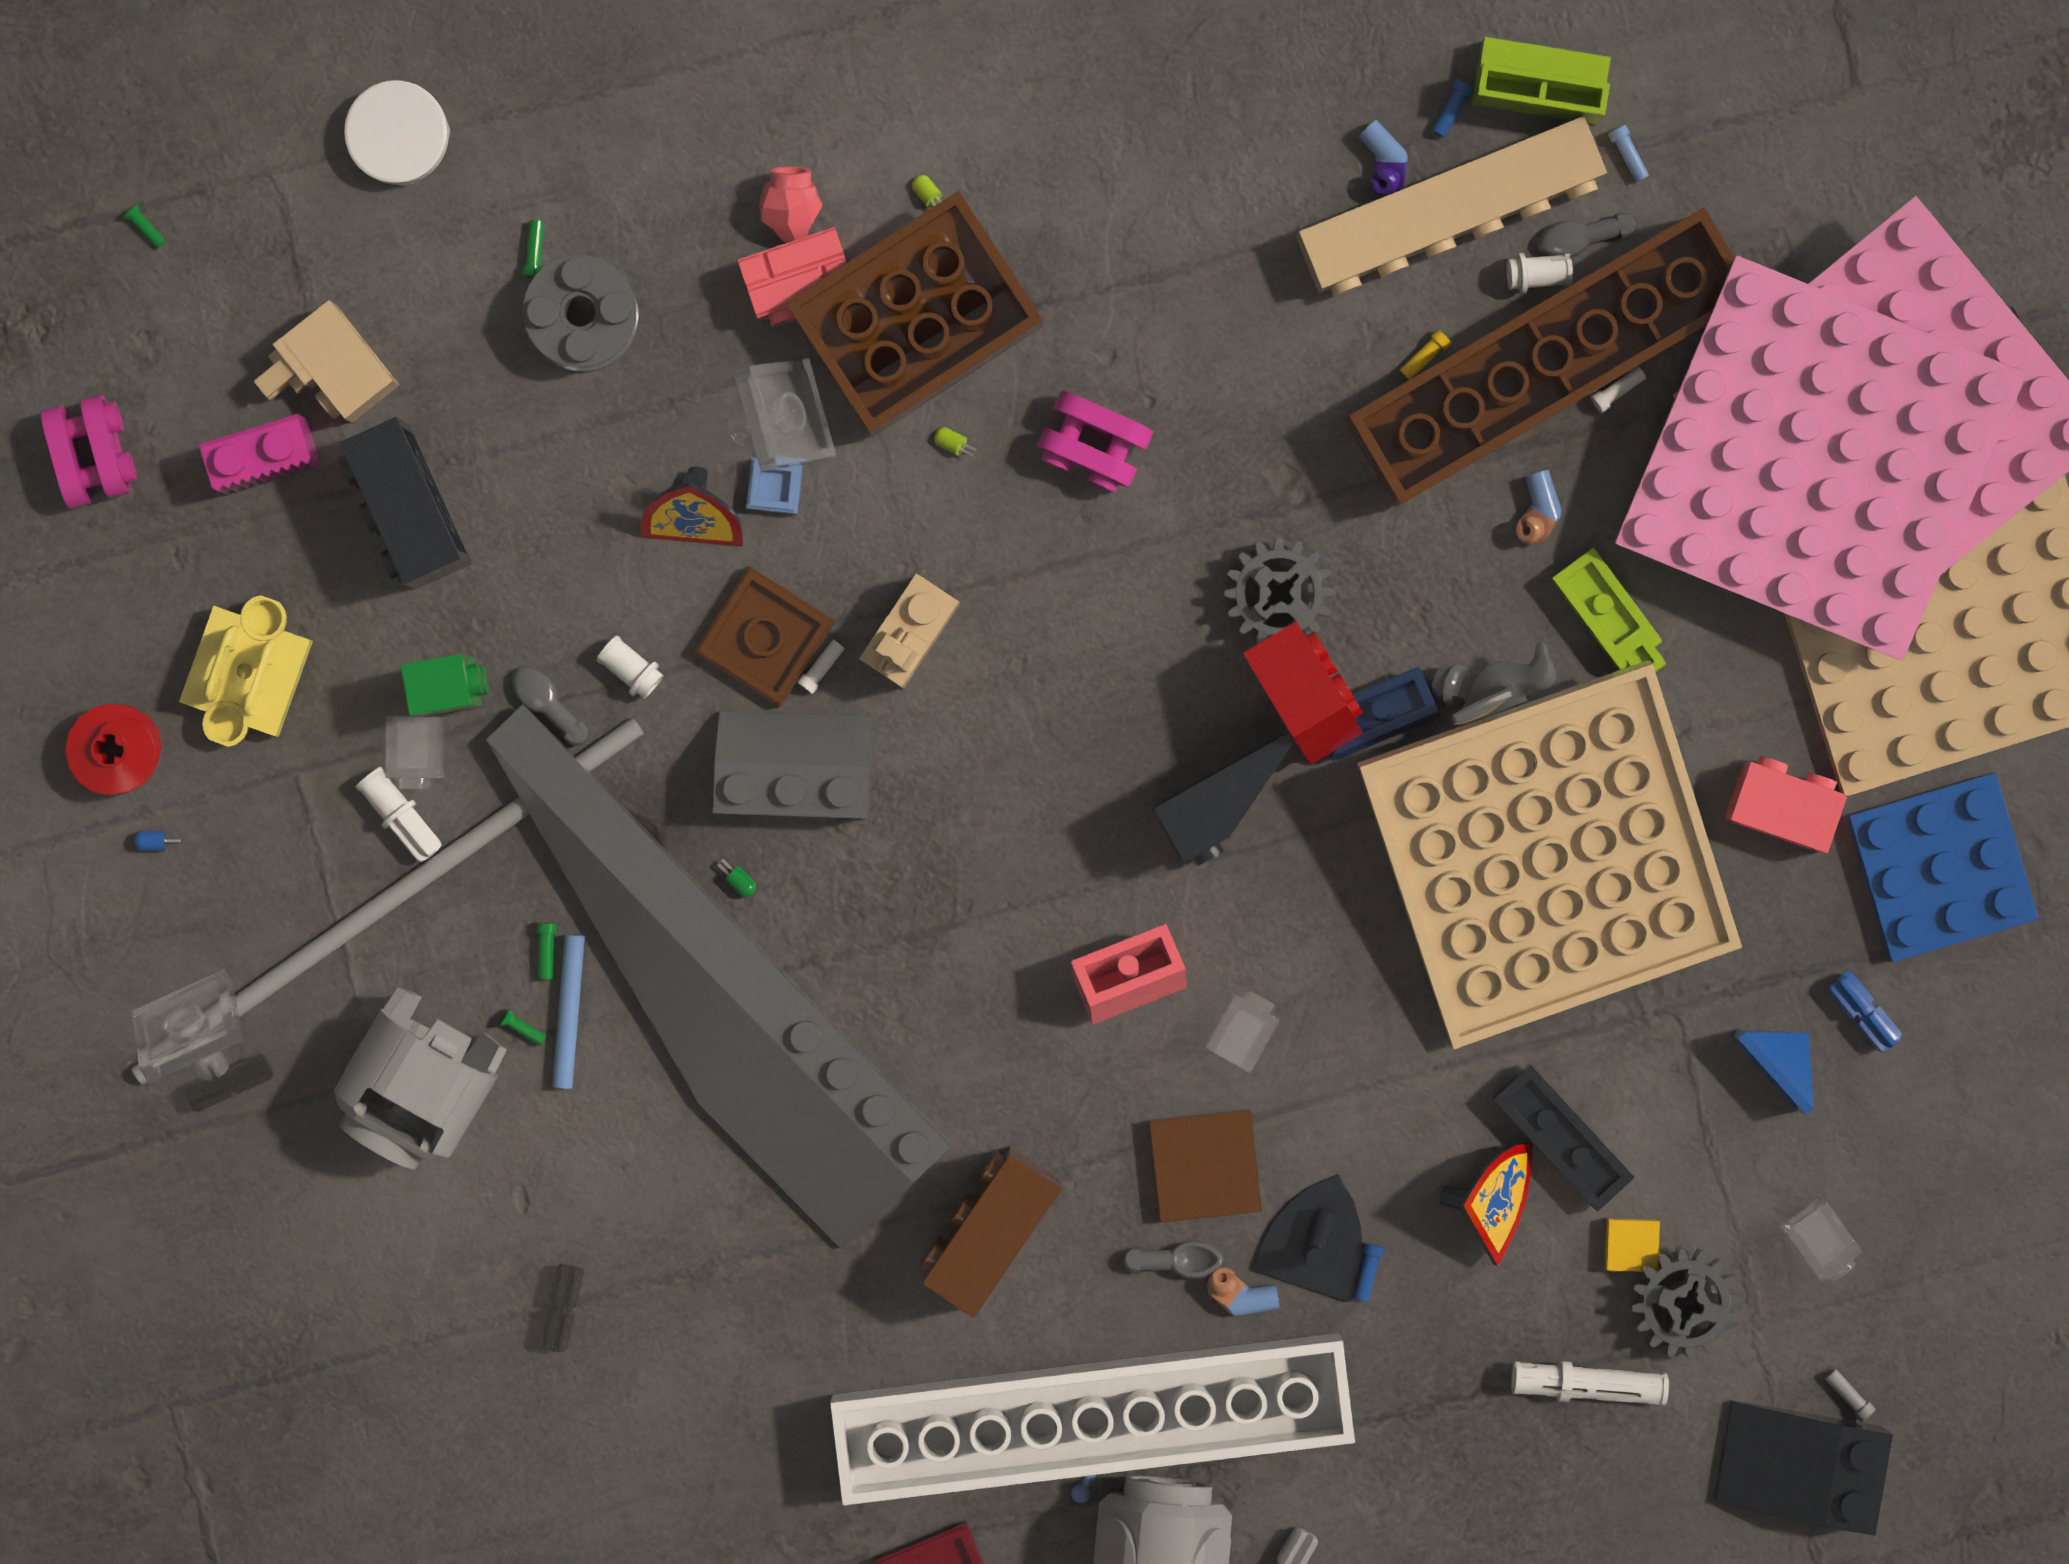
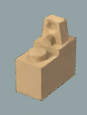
(335, 357)
(909, 631)

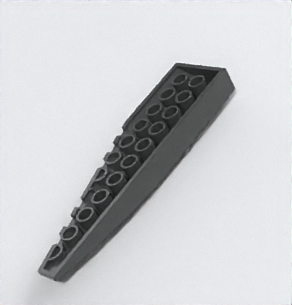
(724, 1009)

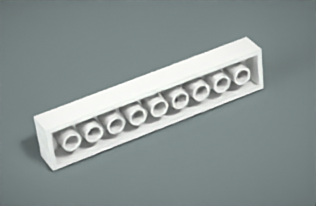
(1092, 1419)

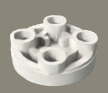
(396, 132)

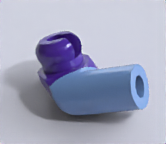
(1390, 159)

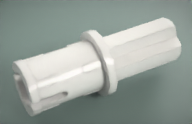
(399, 815)

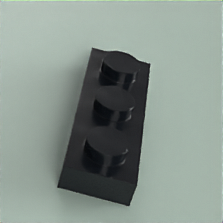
(1563, 1137)

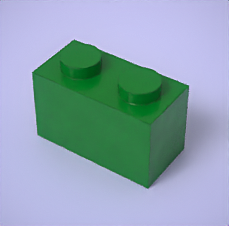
(444, 685)

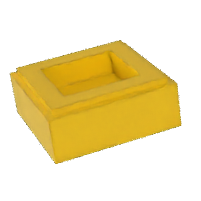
(1631, 1244)

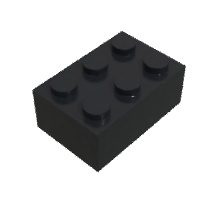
(403, 504)

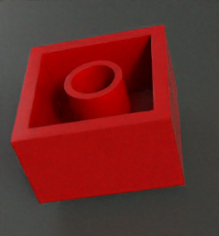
(1298, 682)

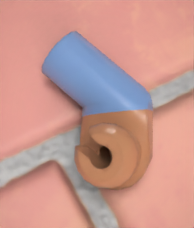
(1542, 513)
(1238, 1297)

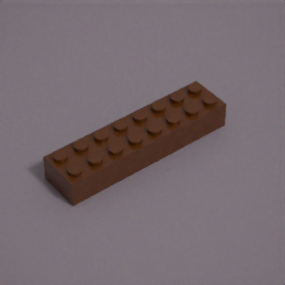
(1544, 359)

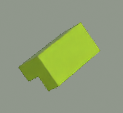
(1541, 80)

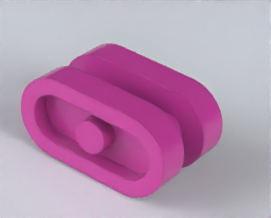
(113, 467)
(1107, 468)

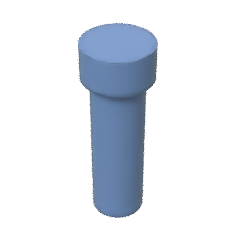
(1628, 152)

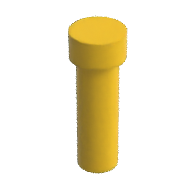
(1426, 354)

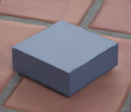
(774, 489)

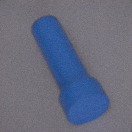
(1460, 92)
(1368, 1270)

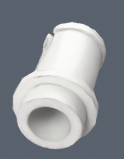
(1539, 272)
(630, 667)

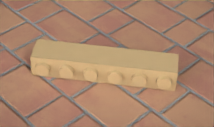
(1451, 206)

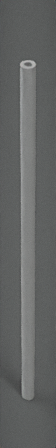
(413, 882)

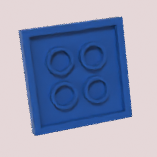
(1942, 867)

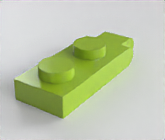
(1608, 612)

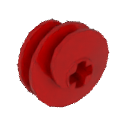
(94, 767)

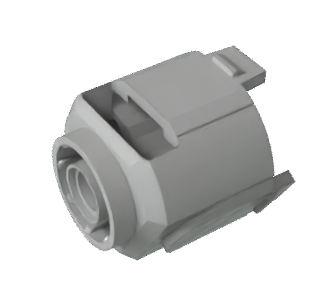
(414, 1085)
(1162, 1524)

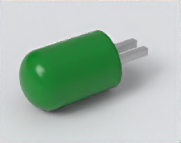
(739, 880)

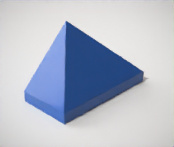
(1783, 1060)

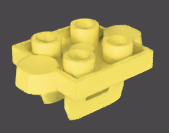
(245, 671)

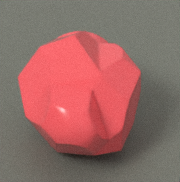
(789, 202)

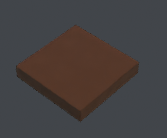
(764, 636)
(1205, 1165)

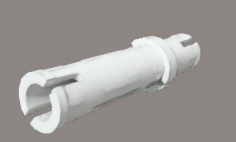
(1579, 1382)

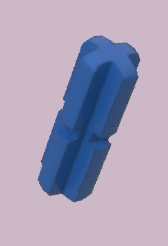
(1857, 1003)

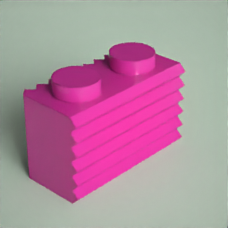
(259, 454)

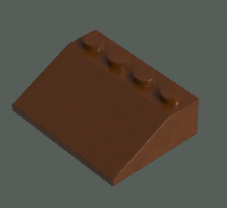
(915, 314)

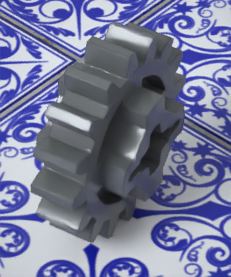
(1262, 575)
(1677, 1325)

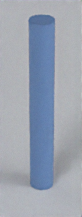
(568, 1011)

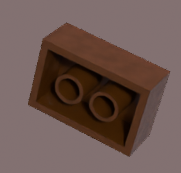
(989, 1230)

